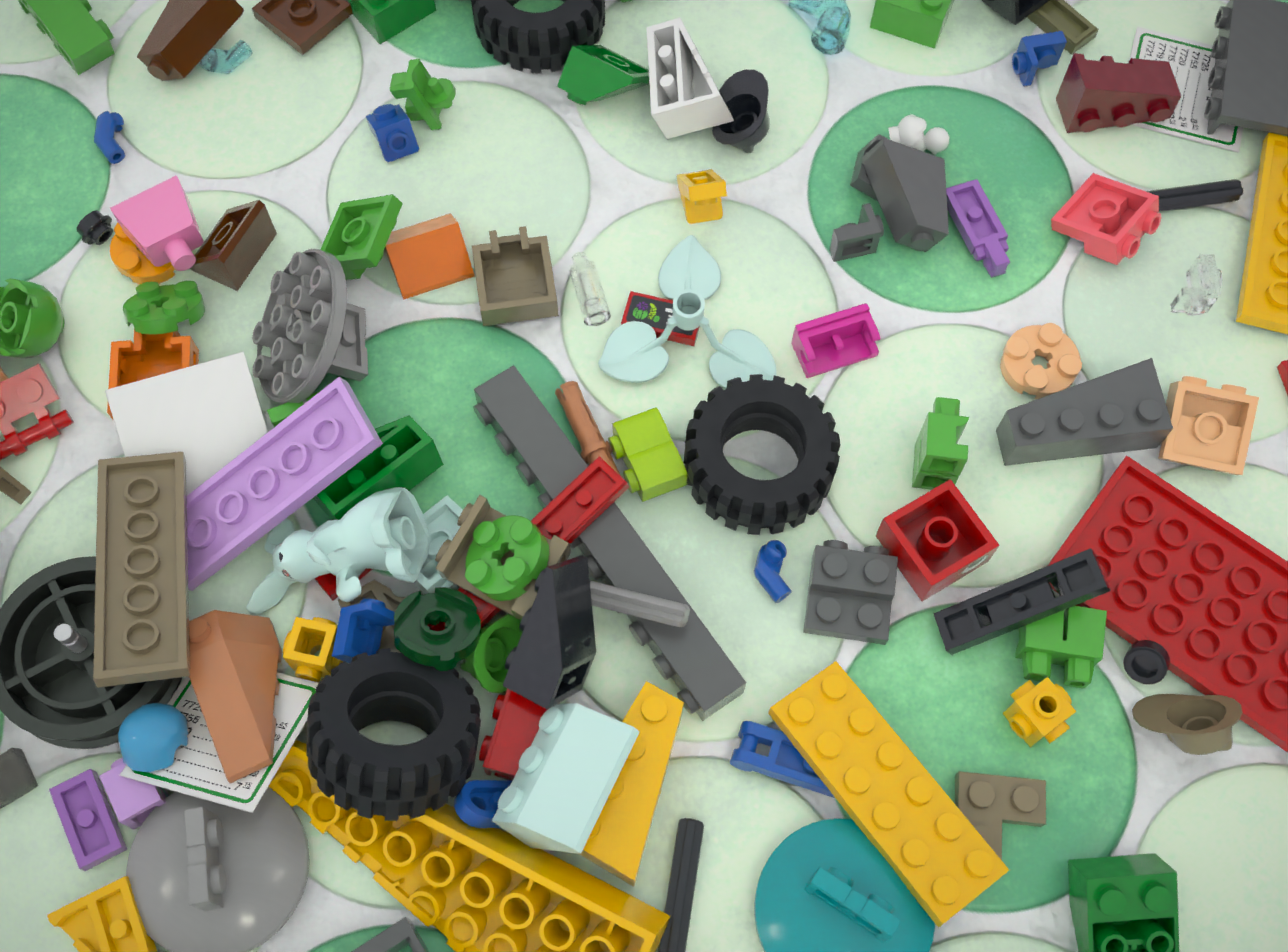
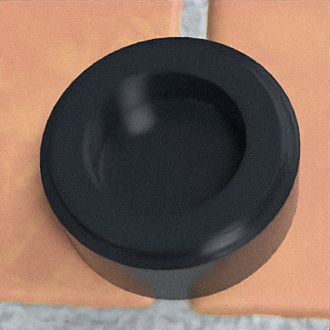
(1146, 662)

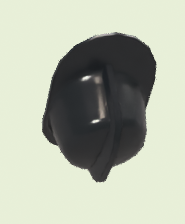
(747, 101)

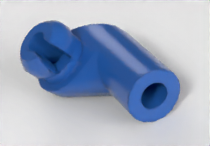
(106, 125)

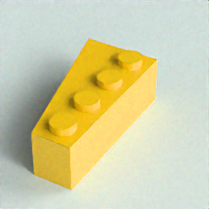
(627, 816)

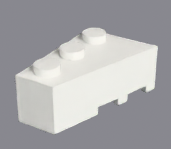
(680, 83)

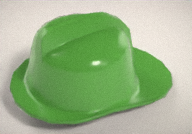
(490, 655)

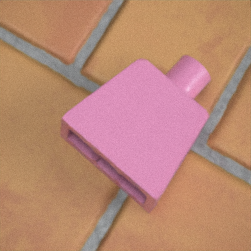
(161, 224)

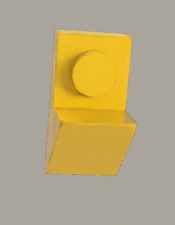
(701, 195)

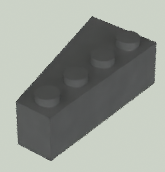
(1092, 418)

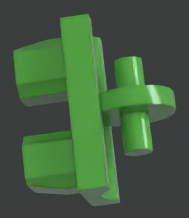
(424, 94)

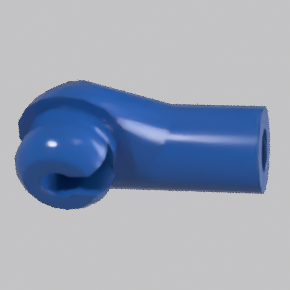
(768, 569)

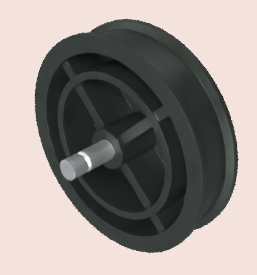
(51, 662)

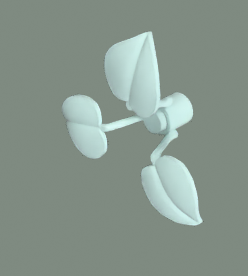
(688, 279)

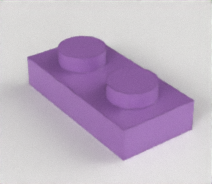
(87, 819)

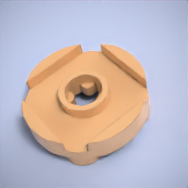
(1046, 342)

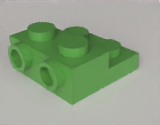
(361, 233)

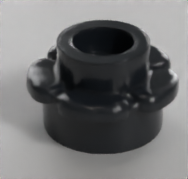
(95, 228)

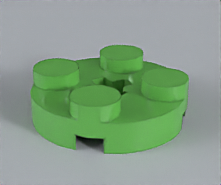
(160, 308)
(491, 543)

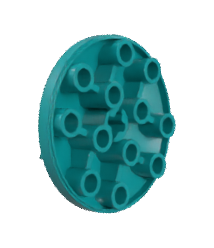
(836, 894)

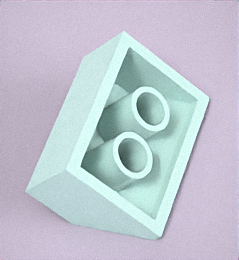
(565, 778)

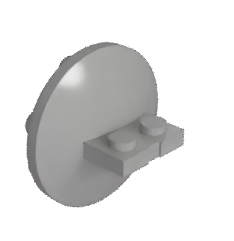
(309, 329)
(218, 873)

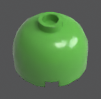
(28, 319)

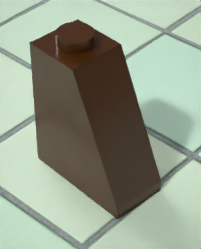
(186, 35)

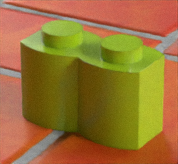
(648, 454)

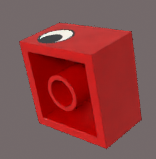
(936, 539)

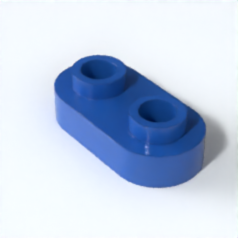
(479, 802)

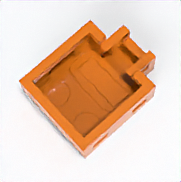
(149, 357)

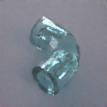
(832, 23)

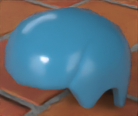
(152, 736)

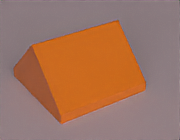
(428, 256)

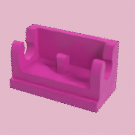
(836, 340)

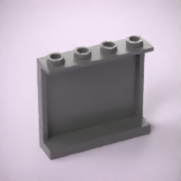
(1250, 67)

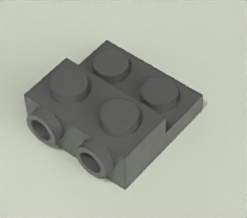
(850, 592)

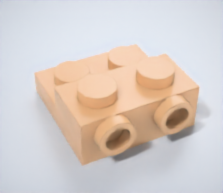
(1209, 425)

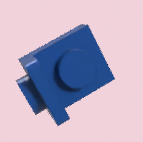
(1037, 52)

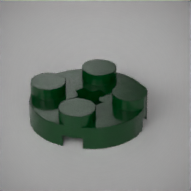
(431, 647)

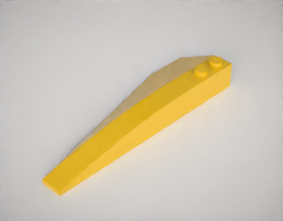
(478, 882)

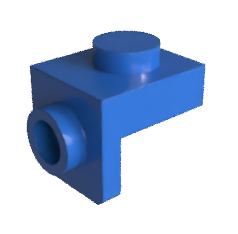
(392, 131)
(361, 629)

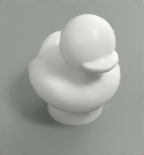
(910, 133)

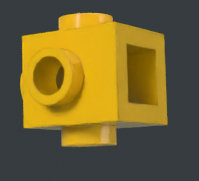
(302, 644)
(1039, 711)

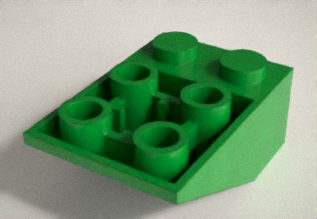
(1124, 904)

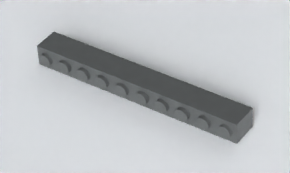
(611, 544)

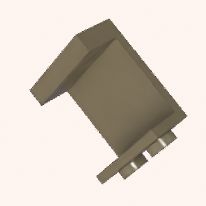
(453, 554)

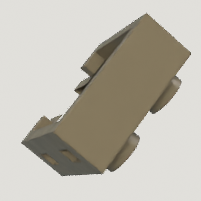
(514, 278)

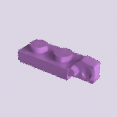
(979, 225)

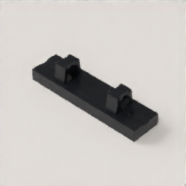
(1021, 601)

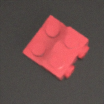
(1108, 218)

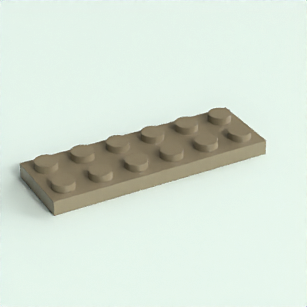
(141, 570)

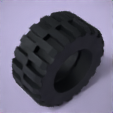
(537, 39)
(770, 408)
(384, 776)

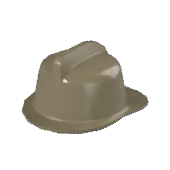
(1191, 722)

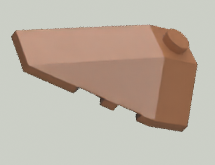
(236, 686)

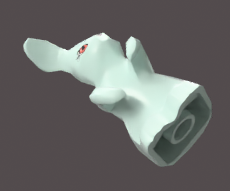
(376, 533)

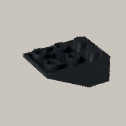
(555, 636)

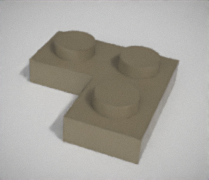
(997, 800)

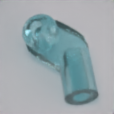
(226, 60)

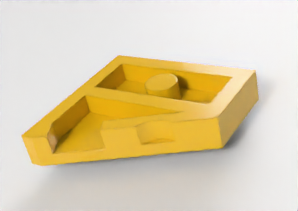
(105, 921)

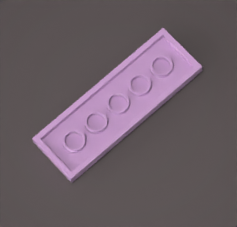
(275, 478)

